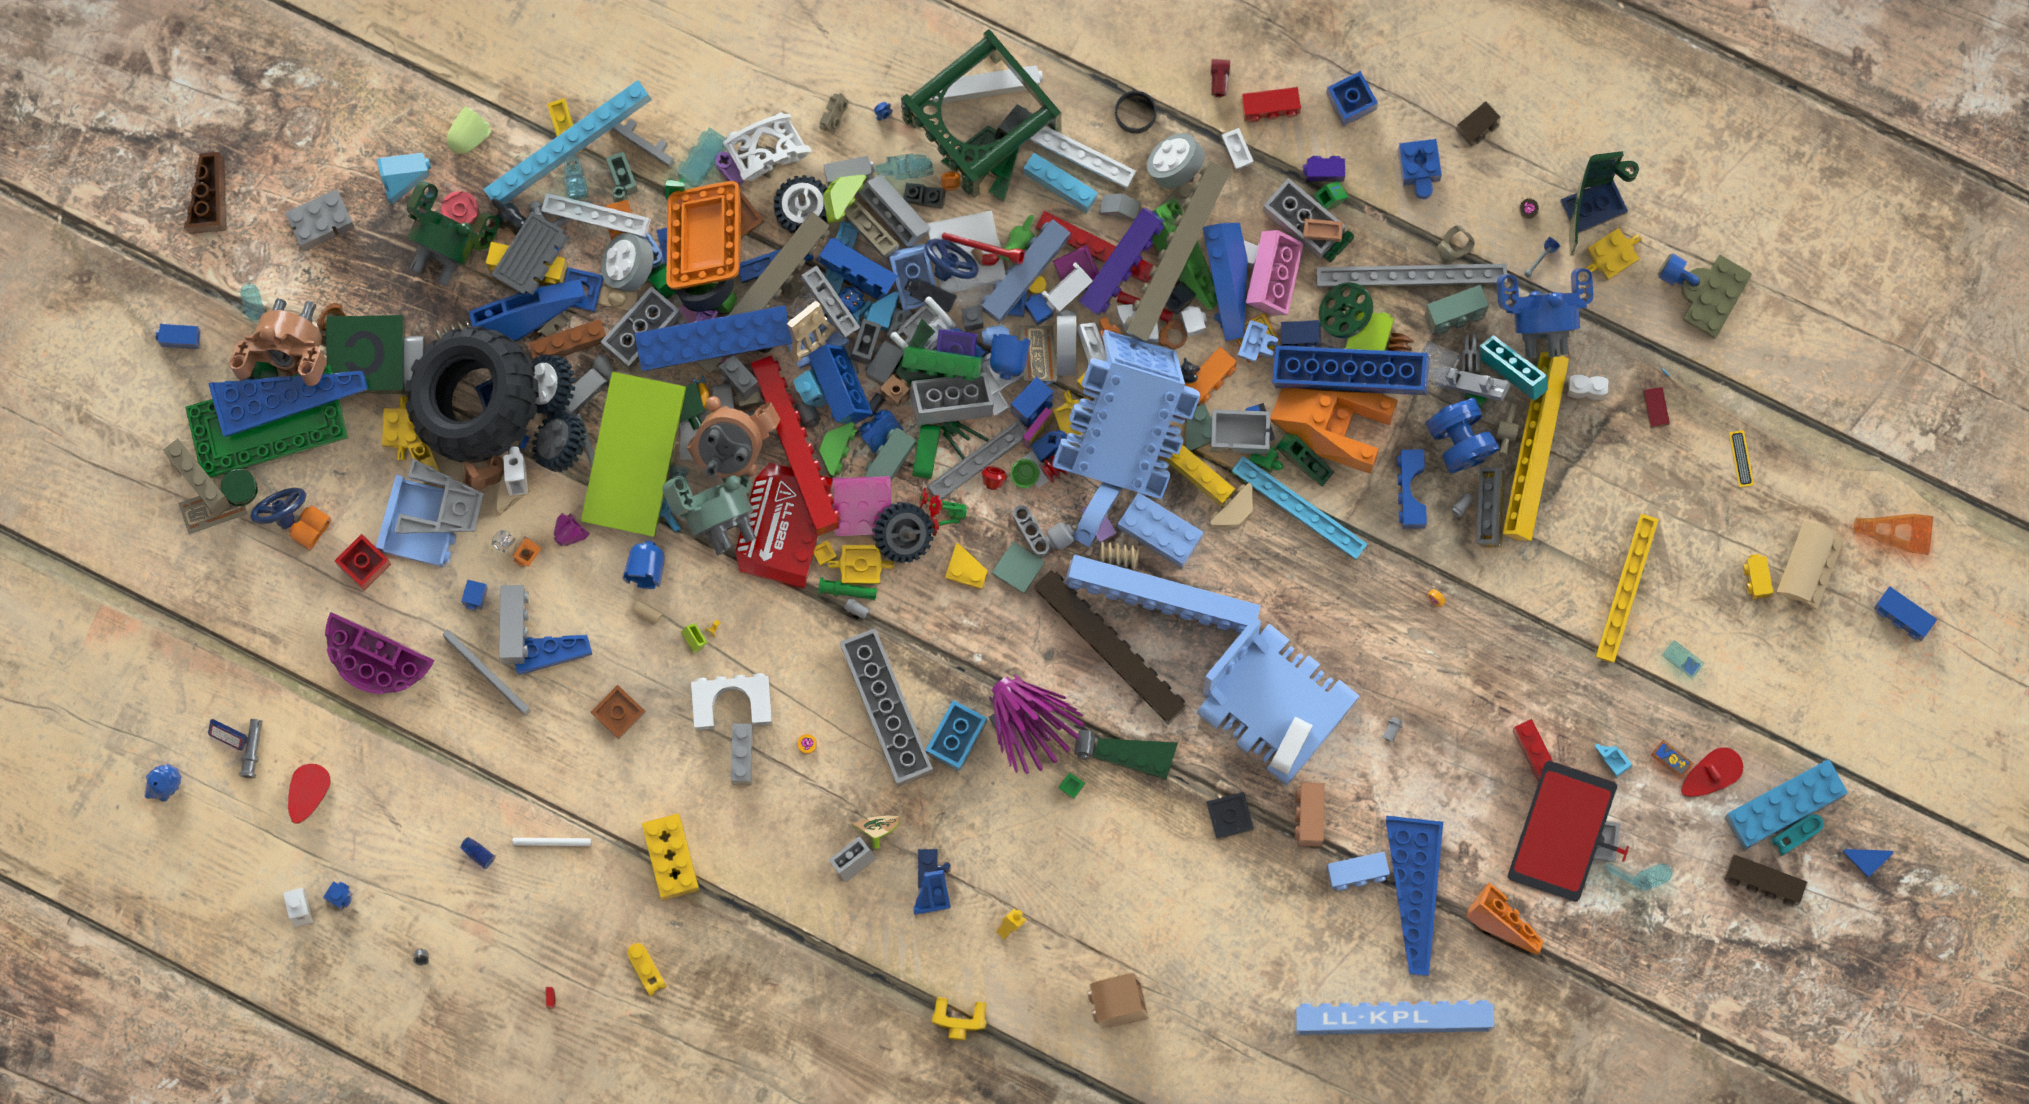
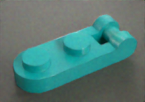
(1799, 833)

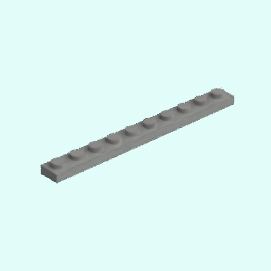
(1411, 275)

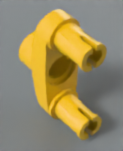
(956, 1026)

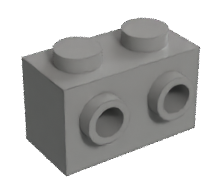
(852, 859)

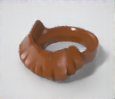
(334, 308)
(1163, 337)

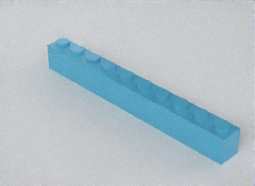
(568, 143)

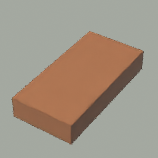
(1323, 230)

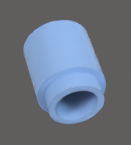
(987, 334)

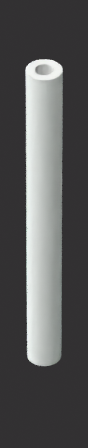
(551, 842)

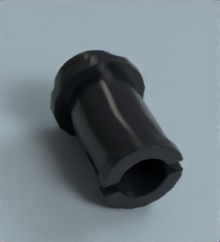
(876, 402)

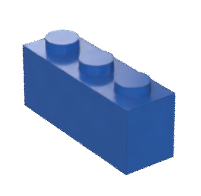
(1905, 614)

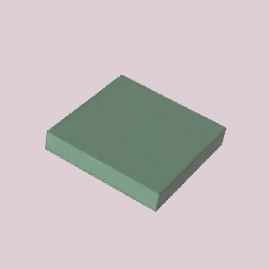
(1018, 567)

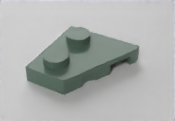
(1198, 429)

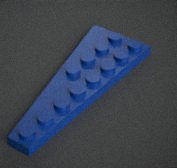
(266, 400)

